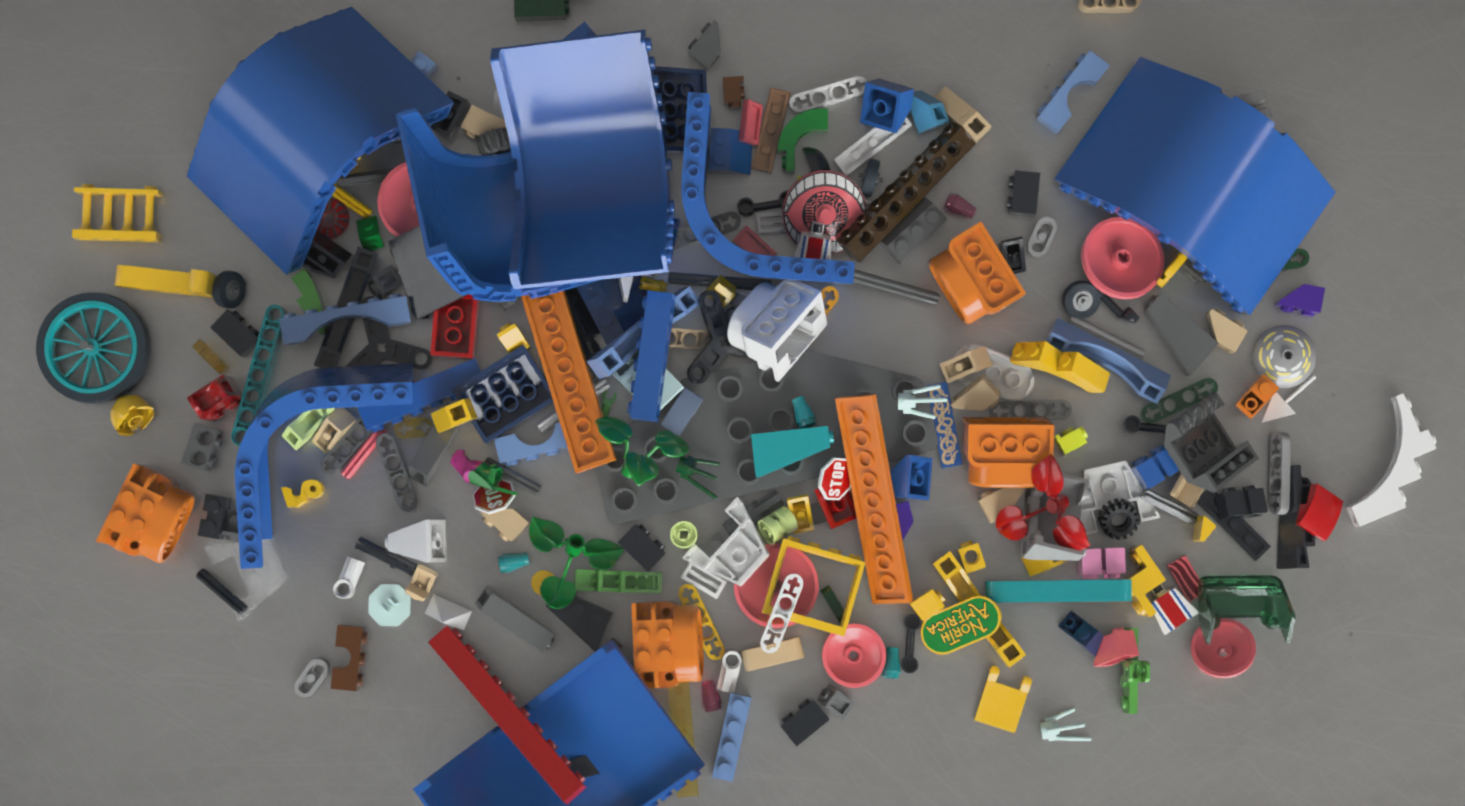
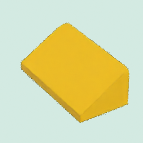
(1202, 528)

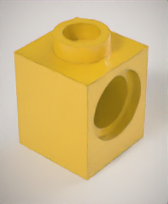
(977, 564)

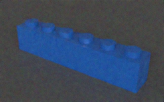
(652, 357)
(426, 393)

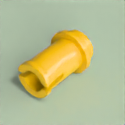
(652, 284)

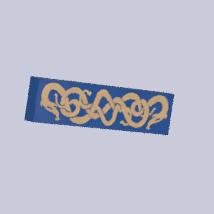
(945, 427)

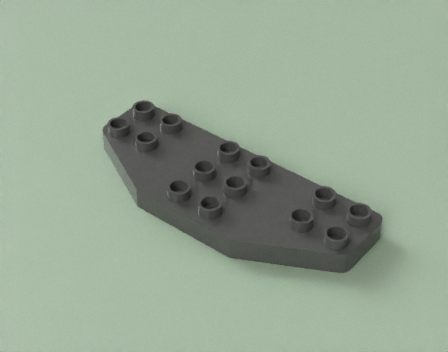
(750, 402)

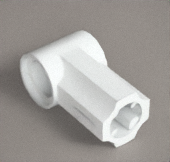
(349, 575)
(729, 673)

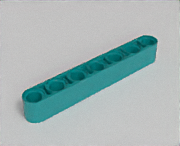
(256, 365)
(1060, 590)

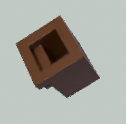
(733, 91)

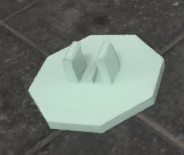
(389, 605)

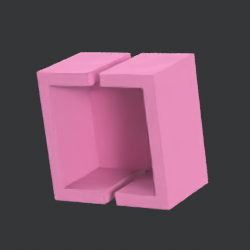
(1102, 561)

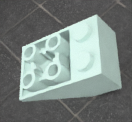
(626, 374)

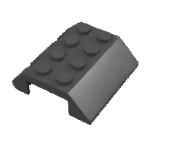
(1204, 448)

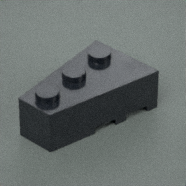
(326, 256)
(585, 620)

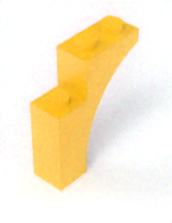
(1067, 365)

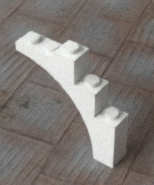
(1402, 470)

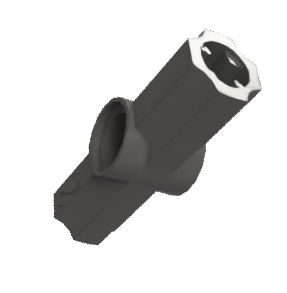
(757, 510)

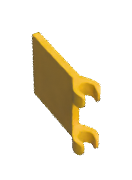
(1000, 703)

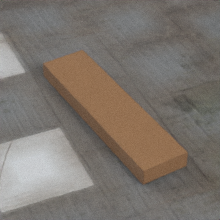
(771, 130)

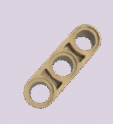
(1100, 7)
(679, 342)
(788, 651)

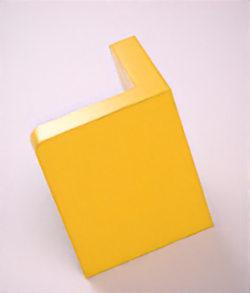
(724, 288)

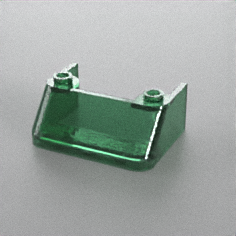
(1244, 598)

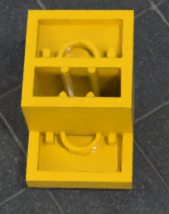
(1143, 580)

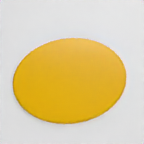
(537, 579)

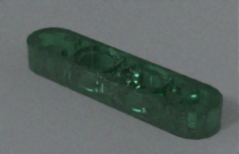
(1177, 397)

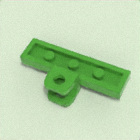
(1133, 672)

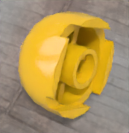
(130, 413)

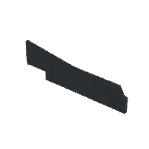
(584, 323)
(1292, 538)

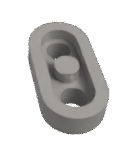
(1040, 237)
(311, 677)

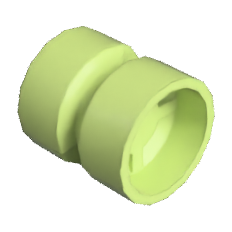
(777, 525)
(684, 534)

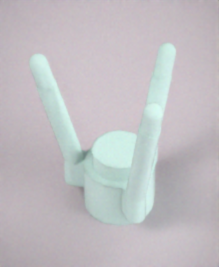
(907, 401)
(1051, 729)

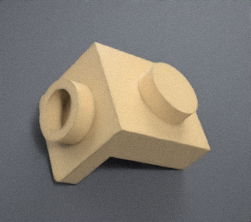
(421, 583)

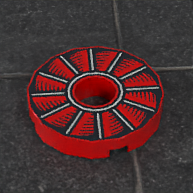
(341, 221)

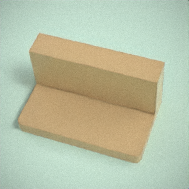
(1185, 492)

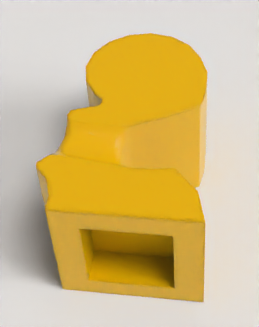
(309, 488)

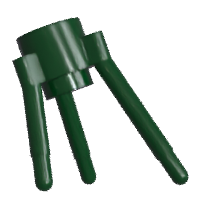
(687, 467)

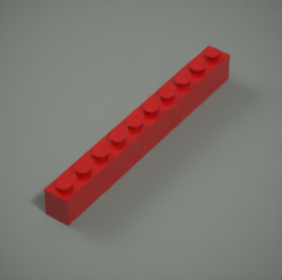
(507, 714)

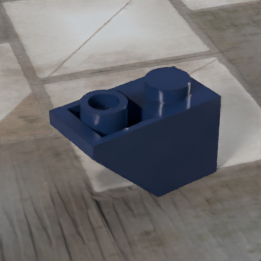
(1082, 632)

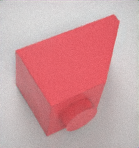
(1116, 648)

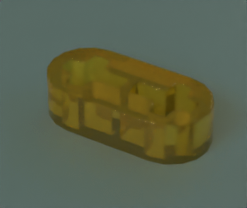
(210, 356)
(413, 423)

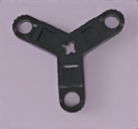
(717, 327)
(395, 350)

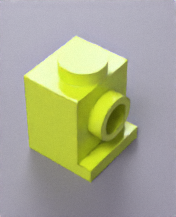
(1071, 439)

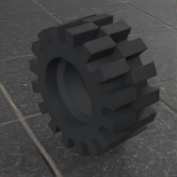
(1113, 509)

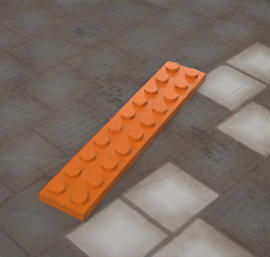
(568, 380)
(874, 499)

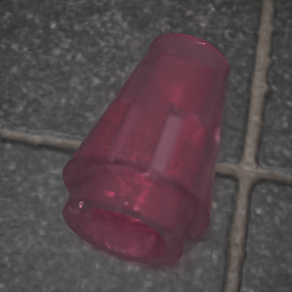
(958, 205)
(710, 697)

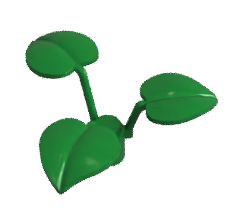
(635, 465)
(548, 534)

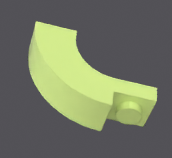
(305, 426)

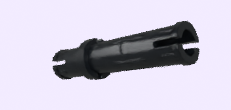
(384, 555)

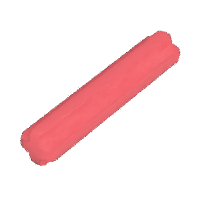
(361, 455)

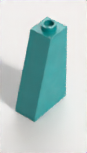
(786, 447)

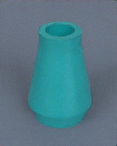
(803, 414)
(511, 561)
(892, 665)

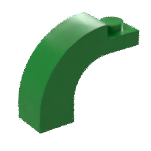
(804, 123)

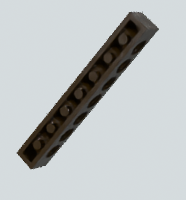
(917, 189)

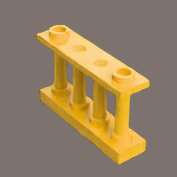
(126, 233)

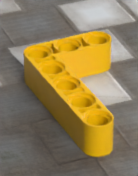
(193, 283)

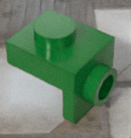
(369, 233)

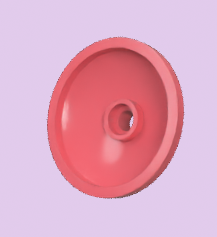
(1230, 638)
(862, 669)

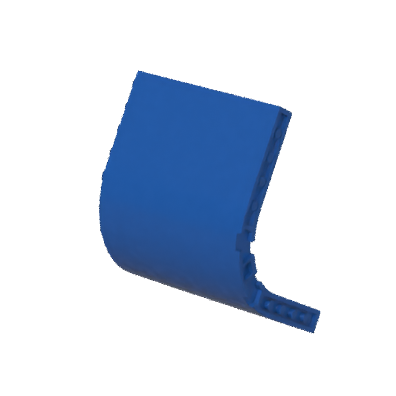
(299, 121)
(587, 159)
(1200, 177)
(465, 213)
(720, 248)
(303, 392)
(590, 711)

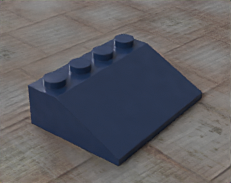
(674, 87)
(608, 309)
(505, 394)

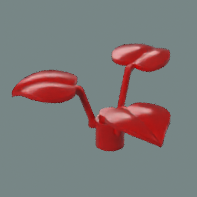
(1049, 478)

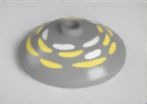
(1270, 360)

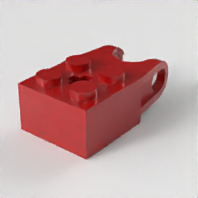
(216, 398)

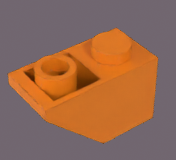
(1256, 395)

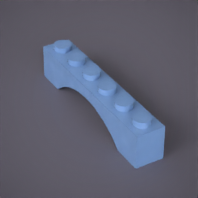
(301, 327)
(624, 346)
(1141, 376)

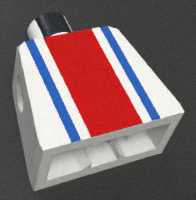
(814, 243)
(1171, 608)

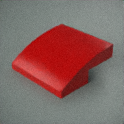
(1320, 512)

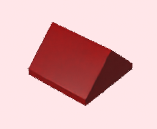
(837, 511)

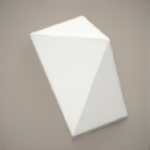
(448, 612)

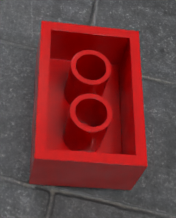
(456, 329)

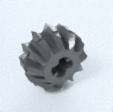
(493, 142)

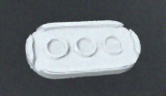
(1011, 380)

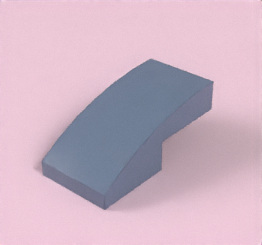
(682, 411)

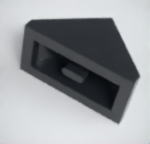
(1014, 253)

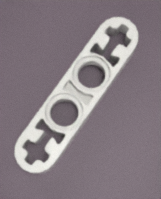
(827, 91)
(782, 613)

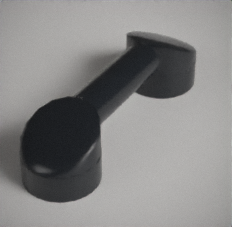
(747, 207)
(1127, 315)
(1133, 424)
(911, 623)

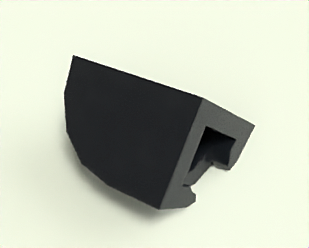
(815, 159)

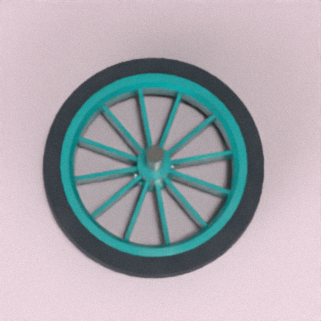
(93, 347)

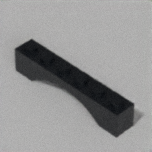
(352, 291)

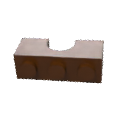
(352, 639)

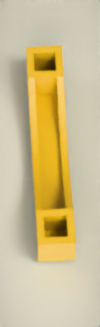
(963, 588)

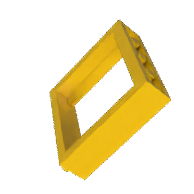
(832, 553)

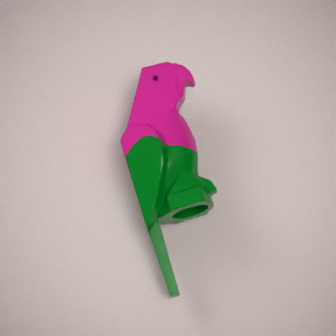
(478, 472)

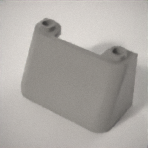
(1039, 540)

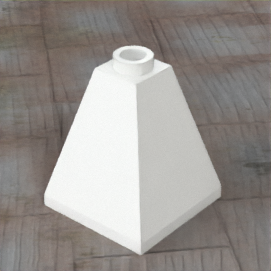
(420, 541)

